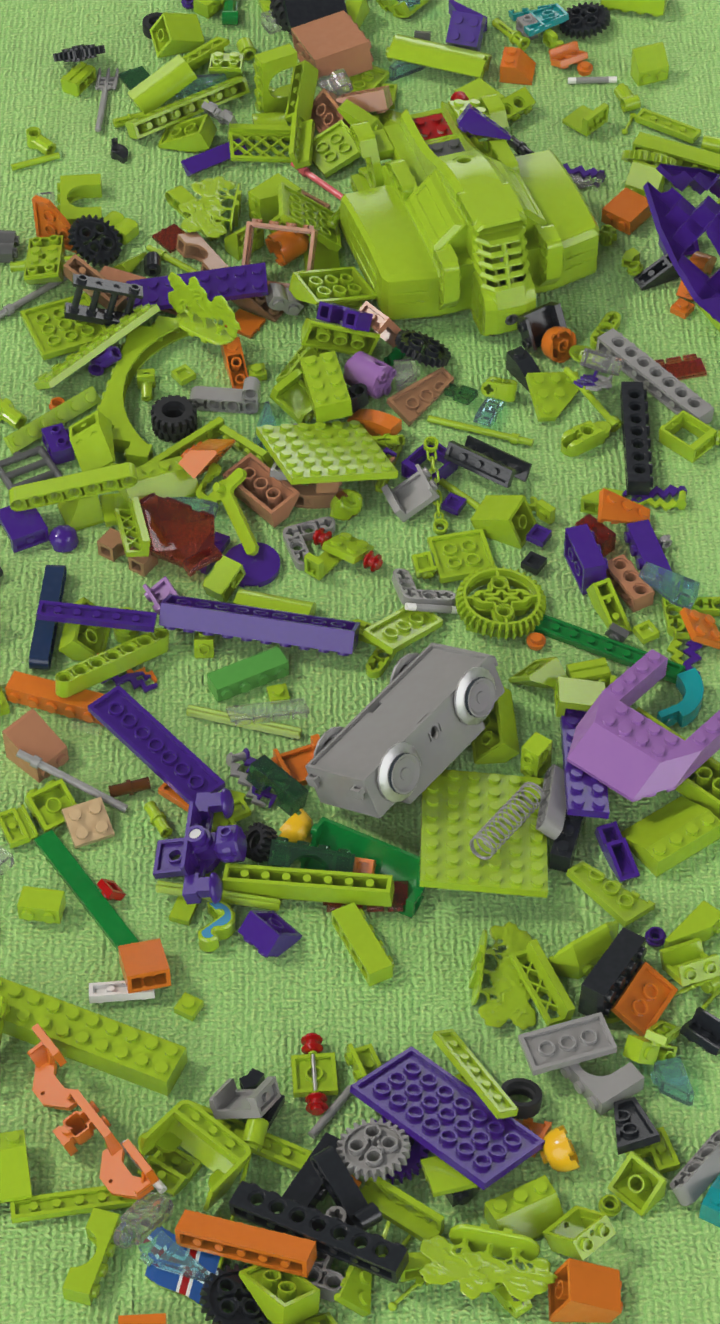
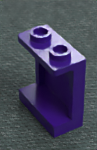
(23, 528)

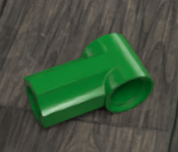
(230, 13)

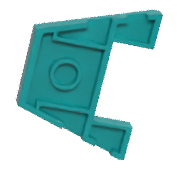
(546, 15)

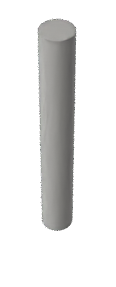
(329, 1114)

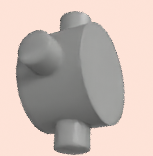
(665, 541)

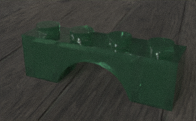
(285, 853)

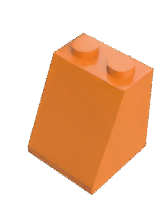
(585, 1293)

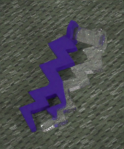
(596, 183)

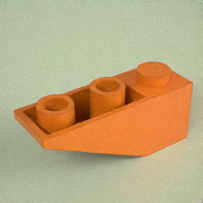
(234, 363)

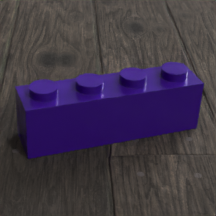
(645, 545)

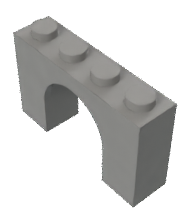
(605, 1090)

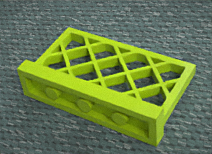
(260, 133)

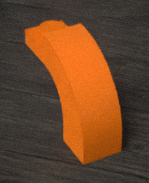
(705, 263)

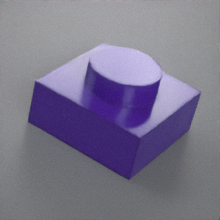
(453, 504)
(539, 535)

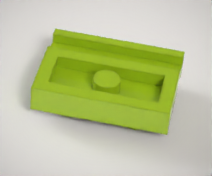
(17, 826)

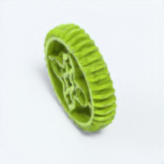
(500, 602)

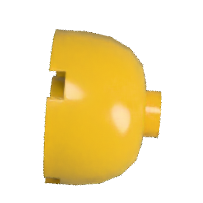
(297, 827)
(559, 1151)

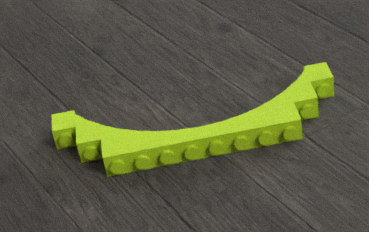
(138, 348)

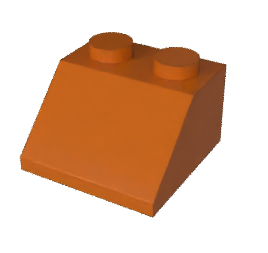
(516, 67)

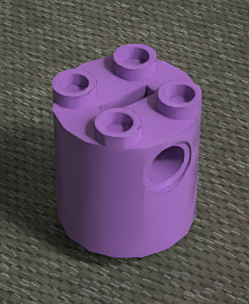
(370, 372)

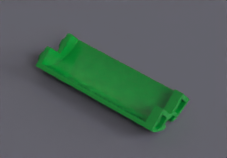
(389, 859)

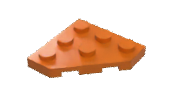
(50, 220)

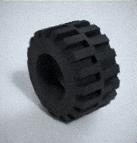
(174, 418)

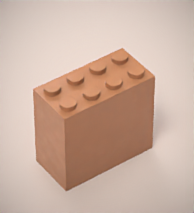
(333, 45)

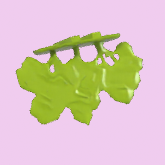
(210, 207)
(201, 311)
(506, 984)
(478, 1269)

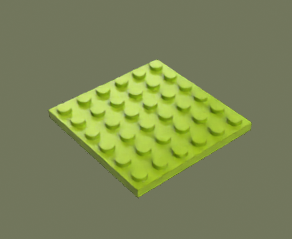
(326, 452)

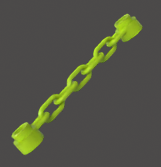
(440, 522)

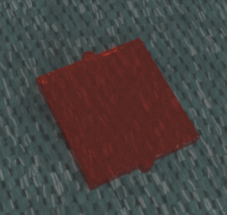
(168, 237)

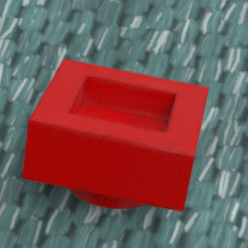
(110, 889)

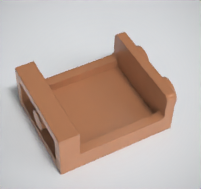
(382, 324)

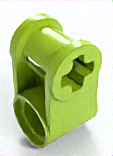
(500, 388)

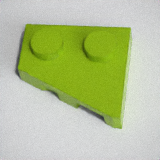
(356, 1291)

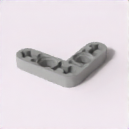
(299, 539)
(409, 593)

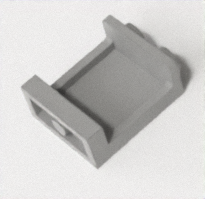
(412, 494)
(244, 1103)

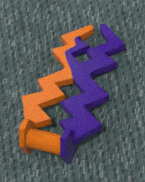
(131, 676)

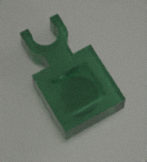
(463, 394)

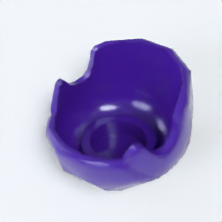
(63, 538)

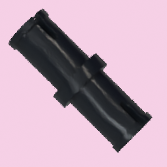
(519, 147)

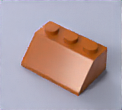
(203, 454)

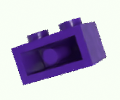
(58, 443)

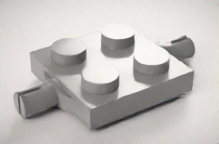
(214, 111)

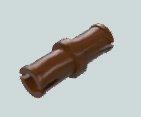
(129, 787)

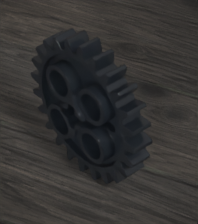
(585, 20)
(79, 53)
(101, 240)
(412, 344)
(235, 1300)

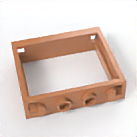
(274, 225)

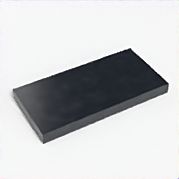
(305, 11)

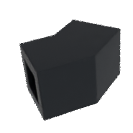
(251, 1080)

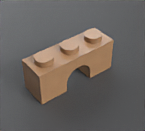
(111, 547)

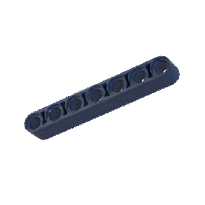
(45, 631)

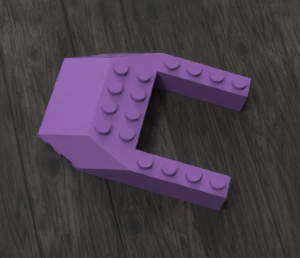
(630, 749)

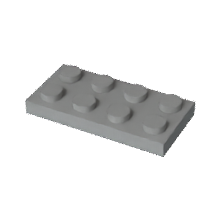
(567, 1043)

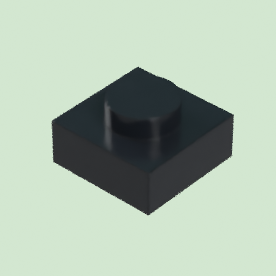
(534, 563)

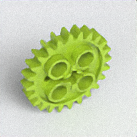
(645, 156)

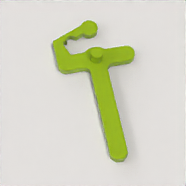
(224, 492)

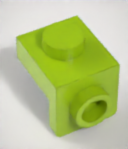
(424, 565)
(203, 645)

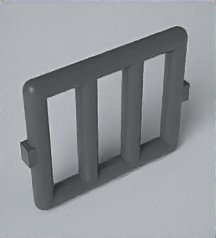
(18, 456)

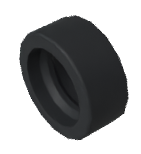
(528, 1088)

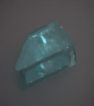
(673, 1080)

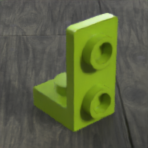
(320, 566)

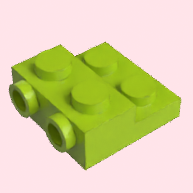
(48, 803)

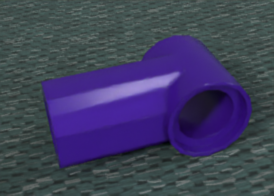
(104, 360)

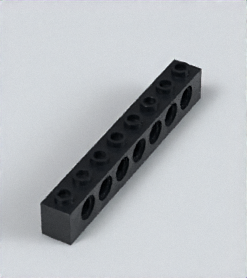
(635, 438)
(346, 1249)

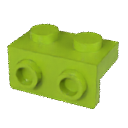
(362, 1060)

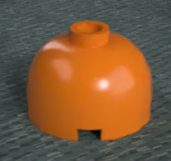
(557, 343)

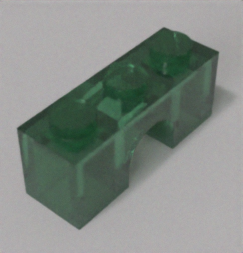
(290, 793)

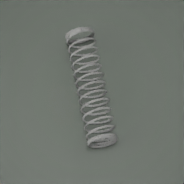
(512, 818)

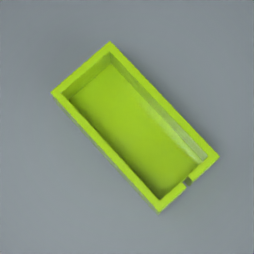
(326, 386)

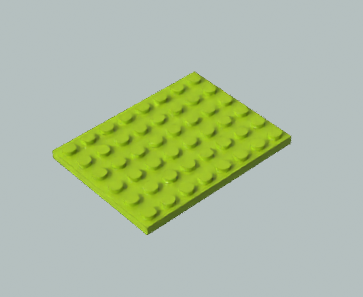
(455, 811)

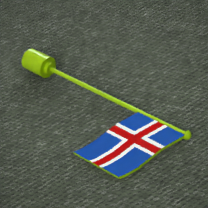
(254, 1136)

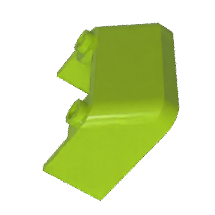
(205, 1140)

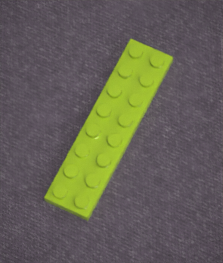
(99, 344)

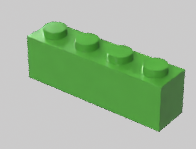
(248, 674)

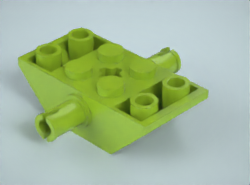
(43, 260)

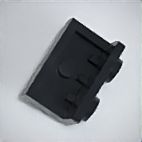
(703, 1030)

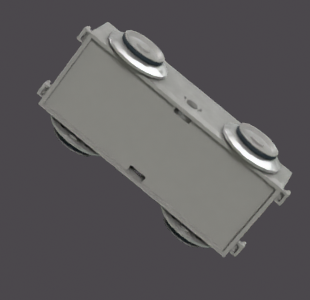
(406, 731)

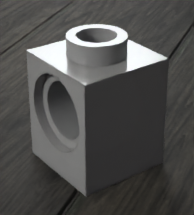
(525, 20)

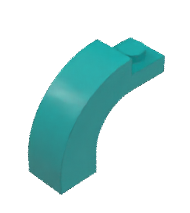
(692, 689)

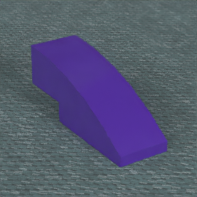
(616, 851)

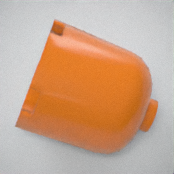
(287, 245)

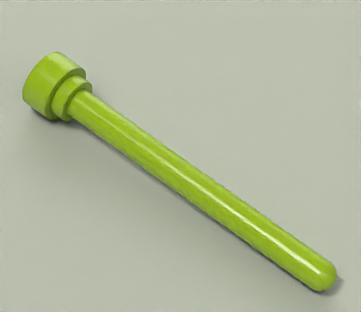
(614, 421)

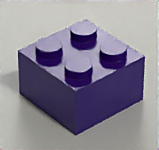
(466, 30)

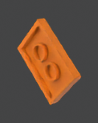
(644, 999)

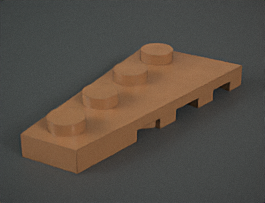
(418, 397)

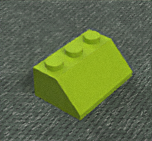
(83, 641)
(525, 1209)

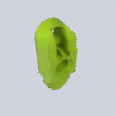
(584, 437)

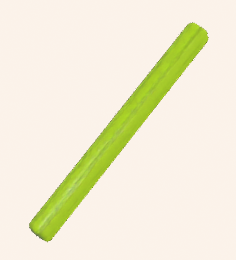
(222, 717)
(228, 896)

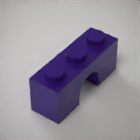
(345, 316)

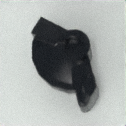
(118, 151)

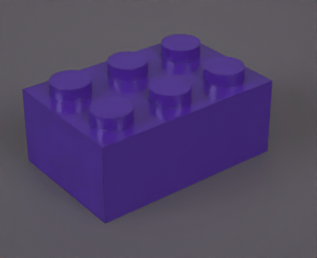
(584, 556)

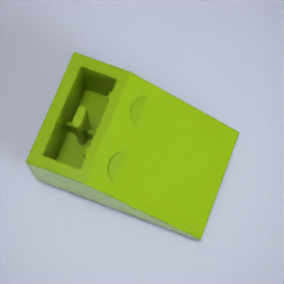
(93, 441)

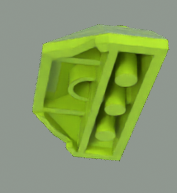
(582, 954)

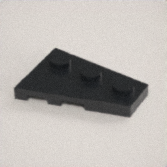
(633, 1126)

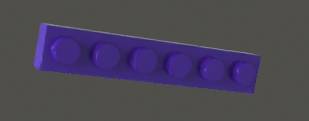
(96, 616)

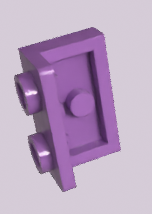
(159, 592)

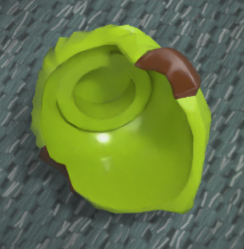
(346, 504)

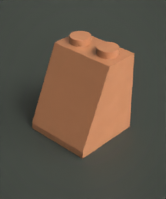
(36, 738)

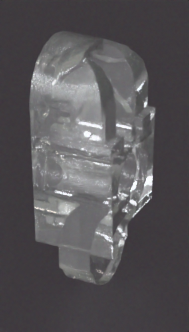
(142, 1219)

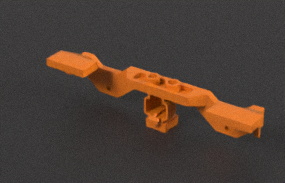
(80, 1125)

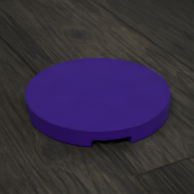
(260, 568)

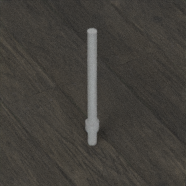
(10, 308)
(36, 762)

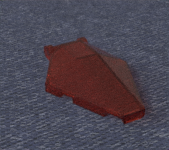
(180, 533)

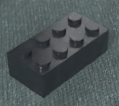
(612, 973)

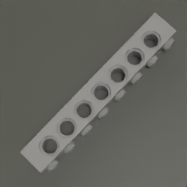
(655, 378)

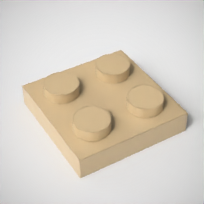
(88, 822)

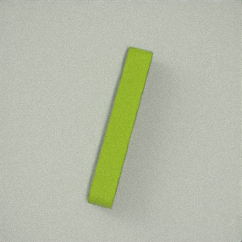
(73, 486)
(111, 662)

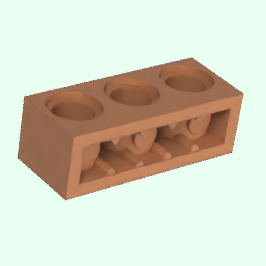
(628, 584)

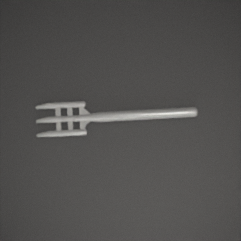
(104, 84)

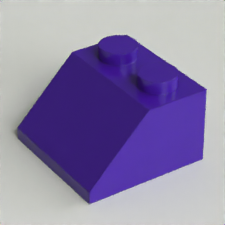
(268, 933)

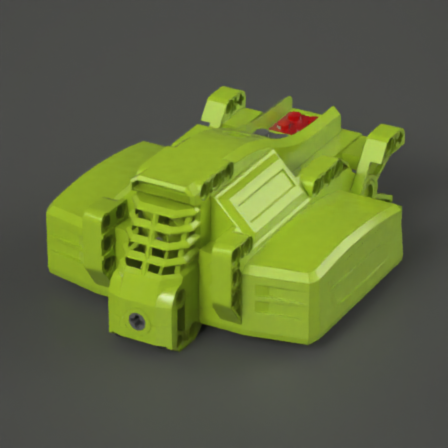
(463, 221)

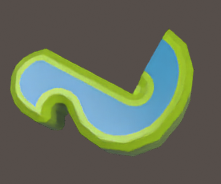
(219, 929)

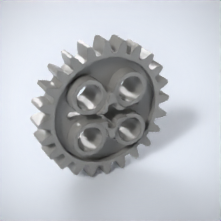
(374, 1149)

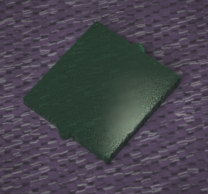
(133, 77)

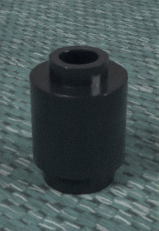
(152, 264)

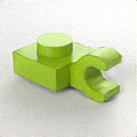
(543, 510)

